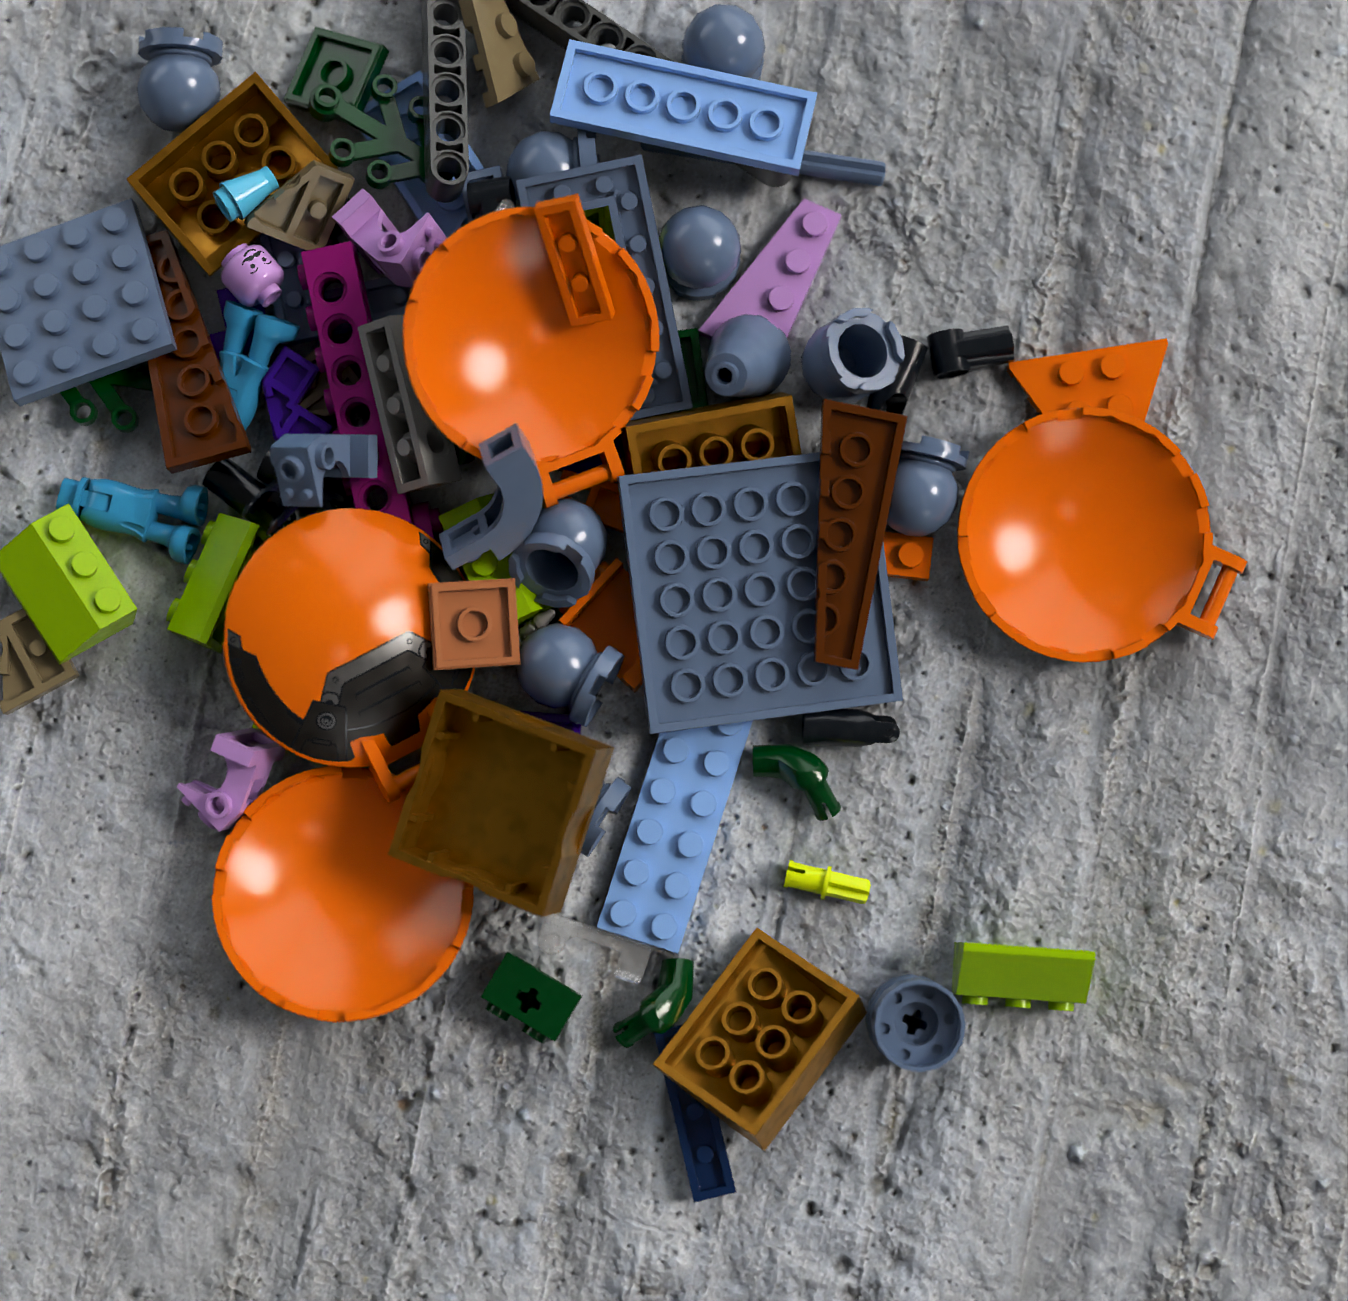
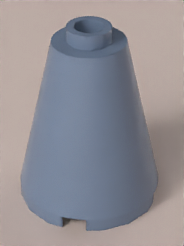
(747, 357)

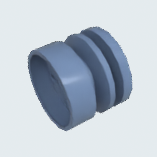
(923, 1046)

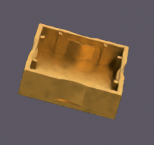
(501, 801)

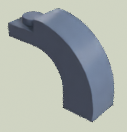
(511, 511)

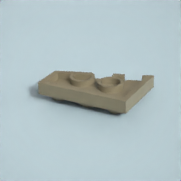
(500, 49)

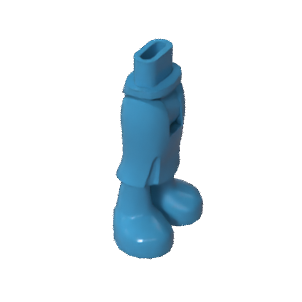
(243, 371)
(135, 512)

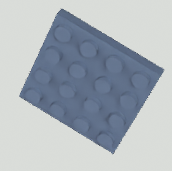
(80, 303)

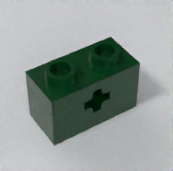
(518, 975)

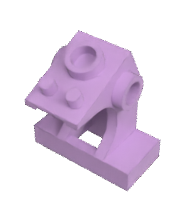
(388, 252)
(249, 763)

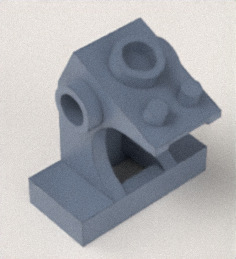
(307, 458)

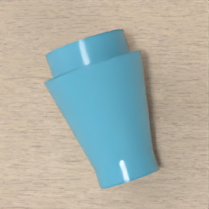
(244, 193)

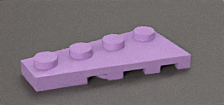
(782, 271)

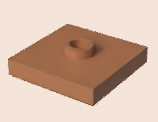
(473, 624)

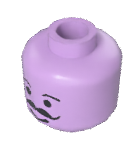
(252, 275)

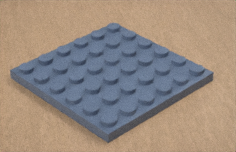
(730, 597)

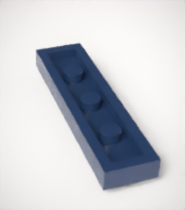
(699, 1138)

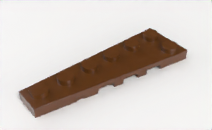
(188, 384)
(855, 494)

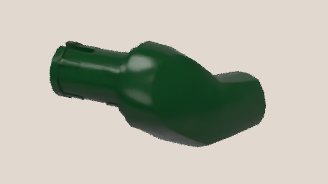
(801, 771)
(662, 1006)

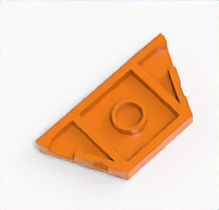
(1106, 377)

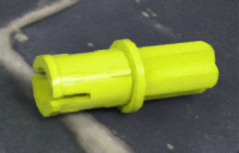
(827, 882)

